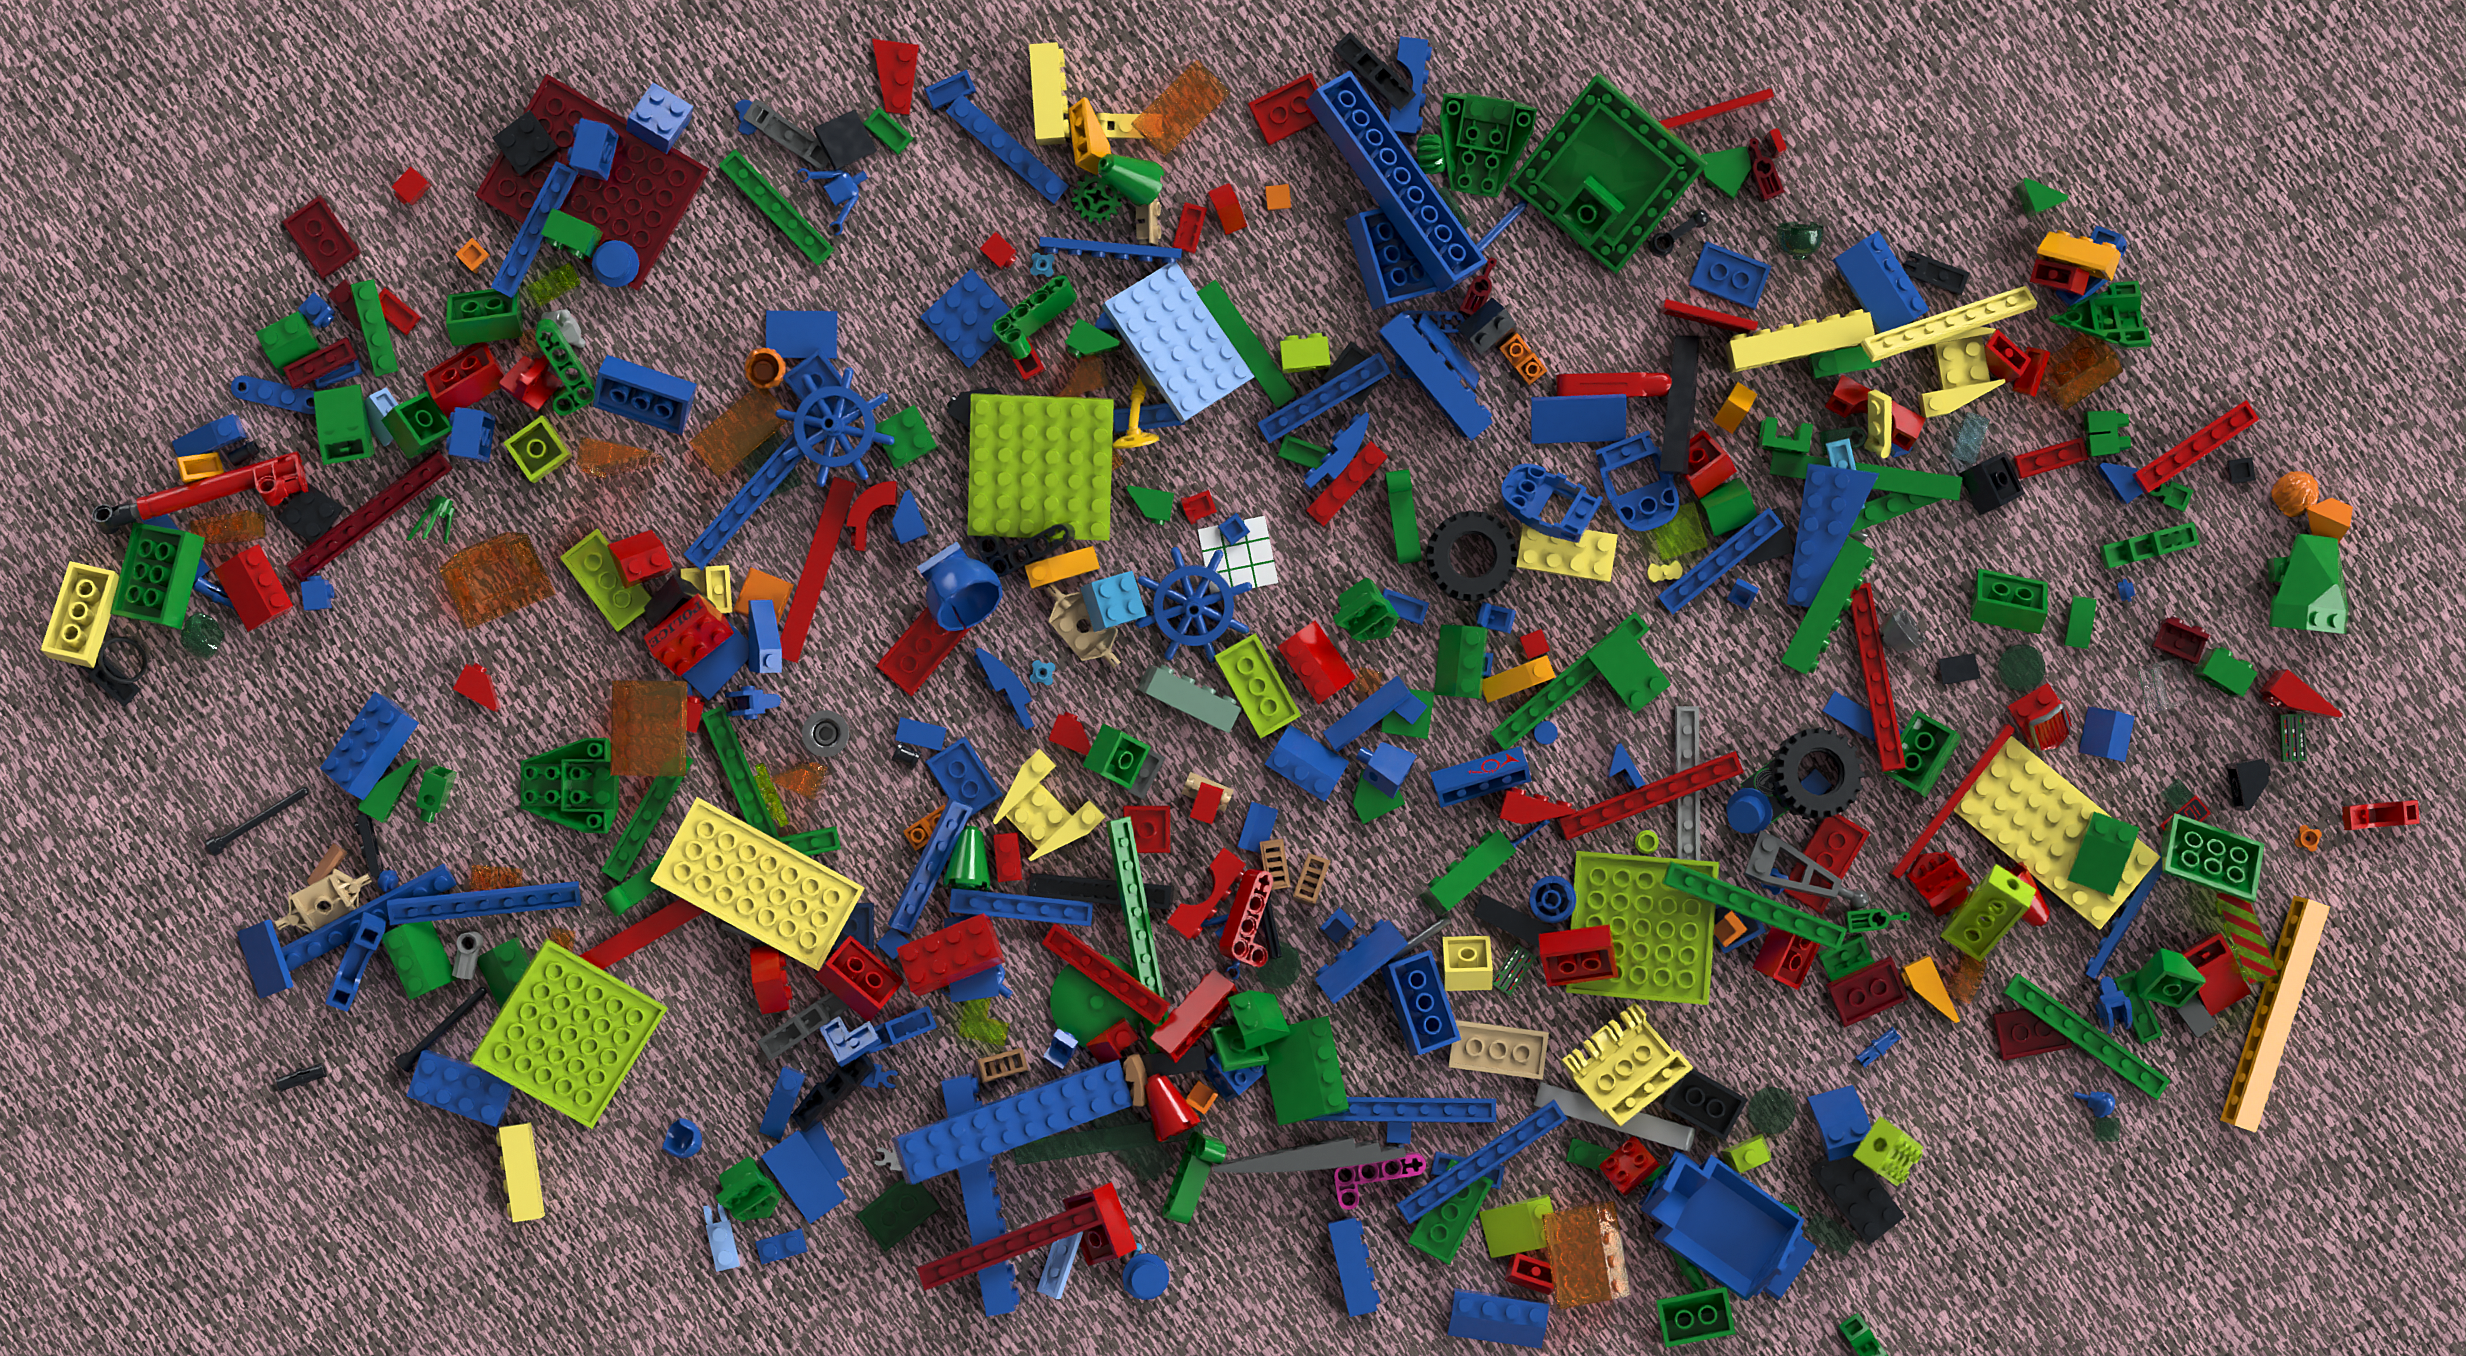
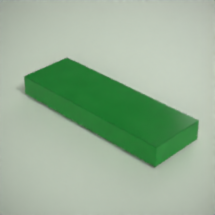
(2143, 1018)

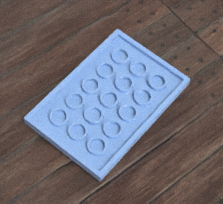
(1177, 341)

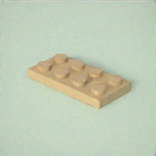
(1499, 1050)

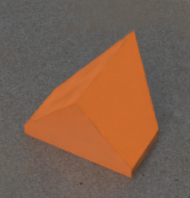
(2330, 518)

